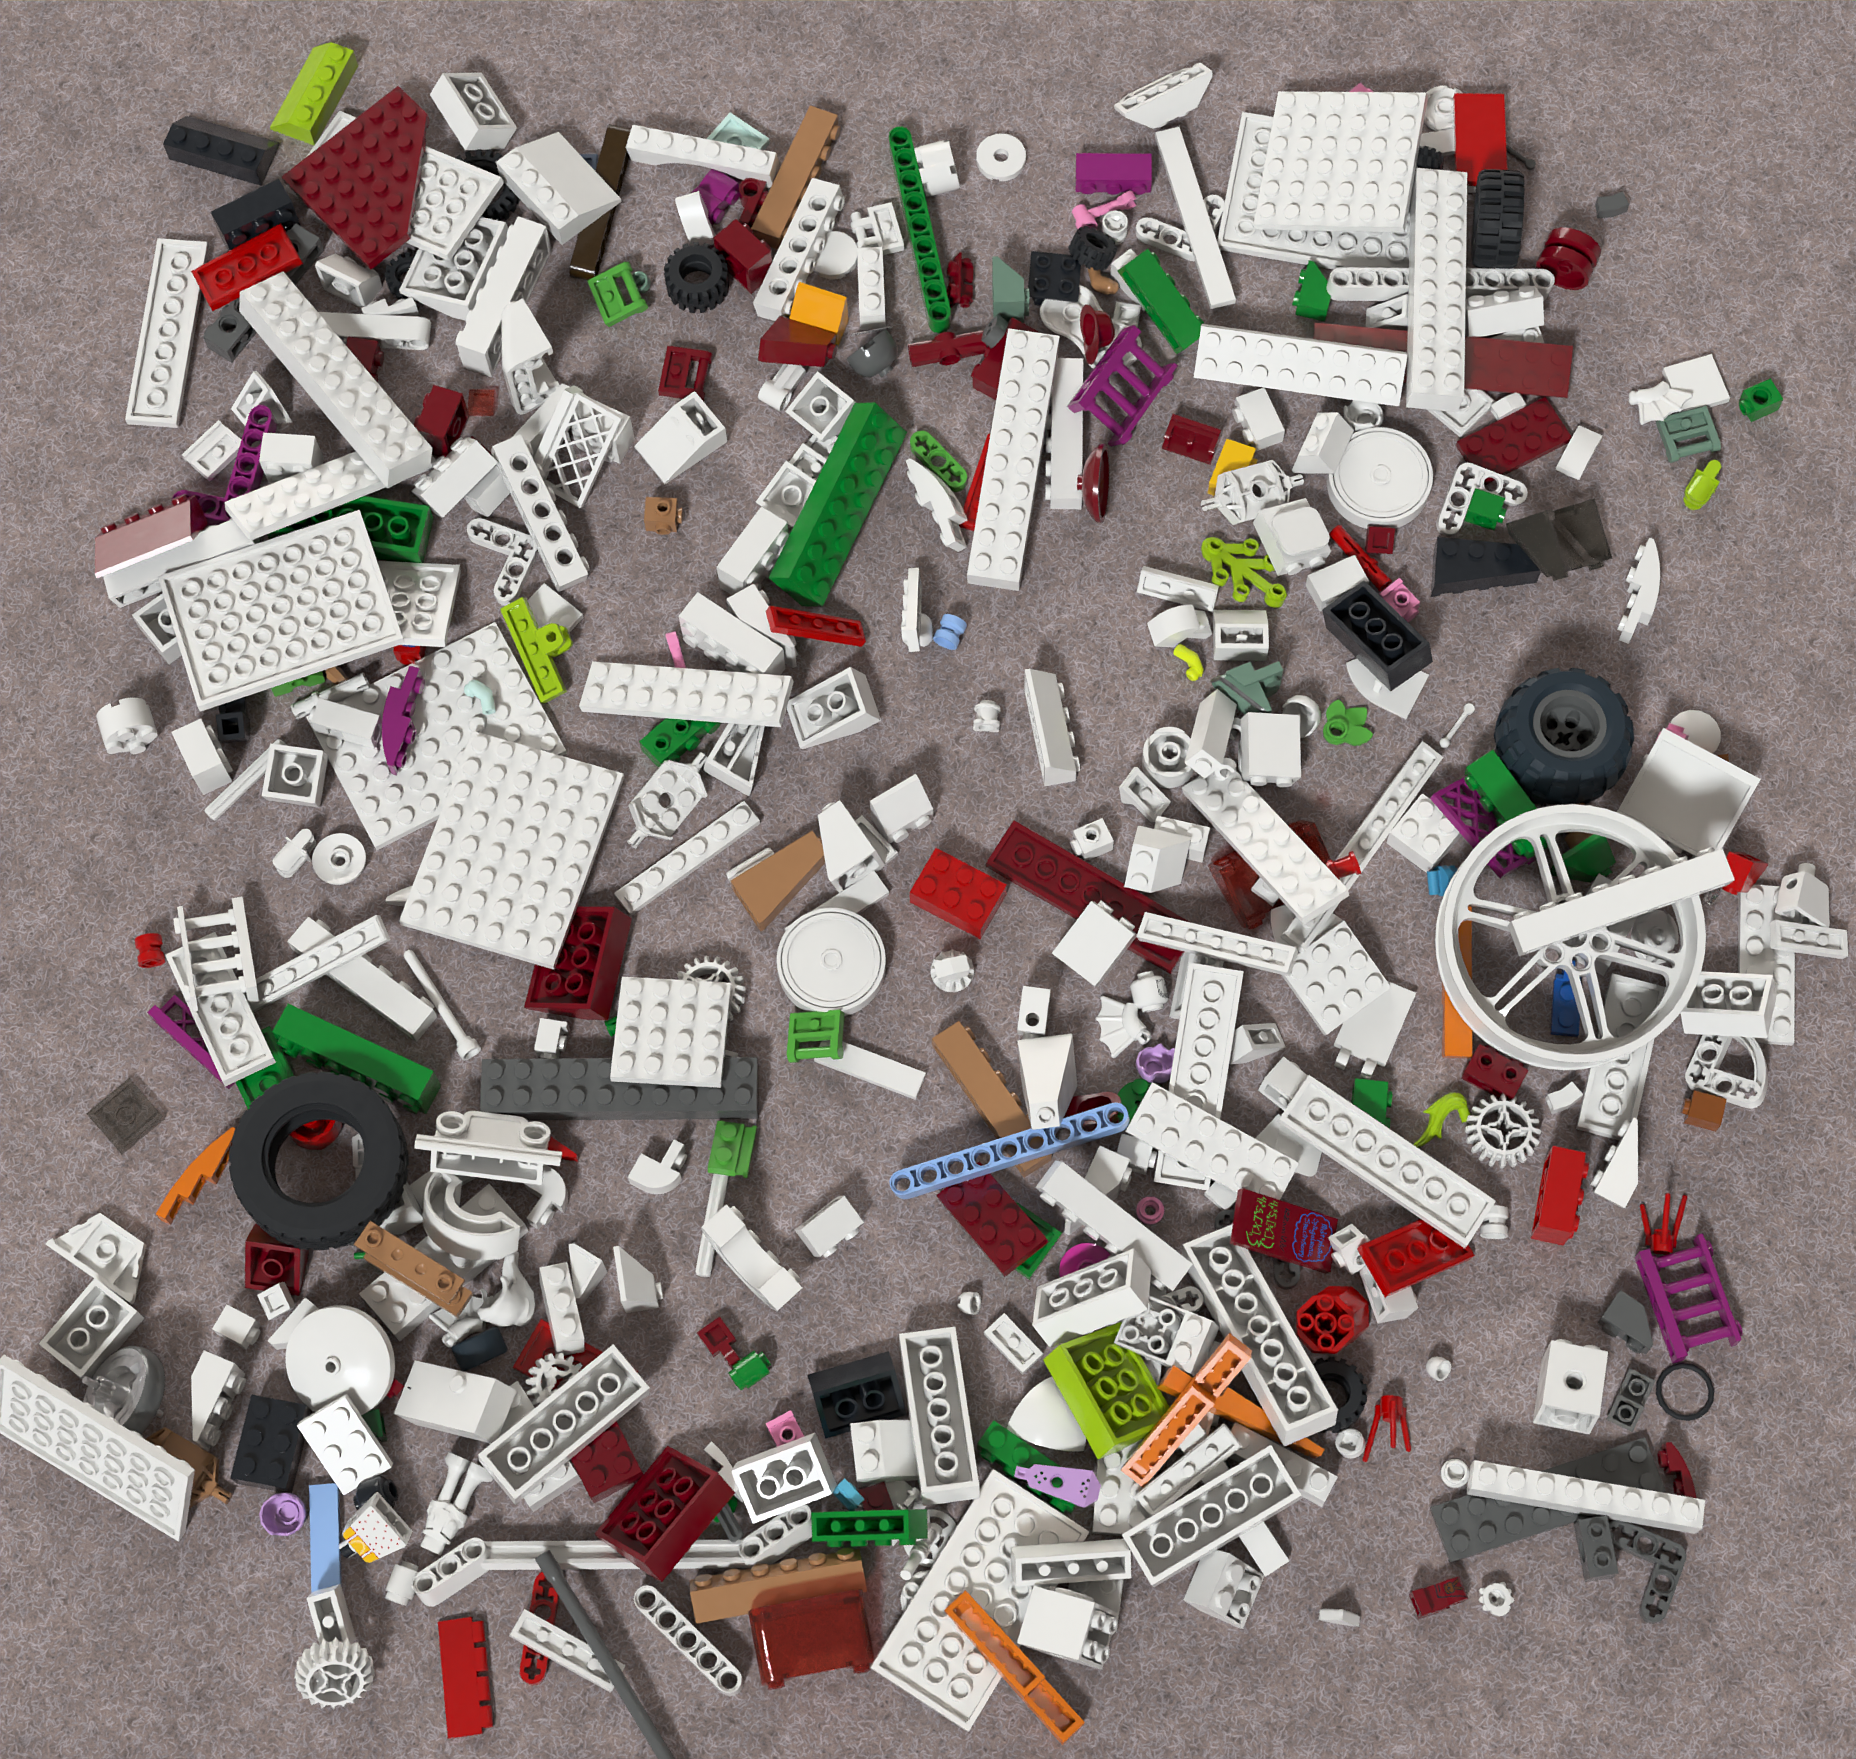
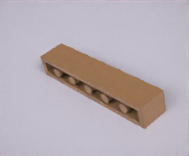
(792, 180)
(986, 1089)
(766, 1585)

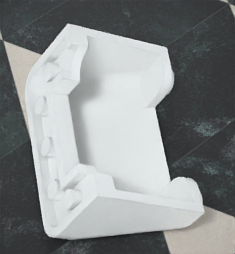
(522, 362)

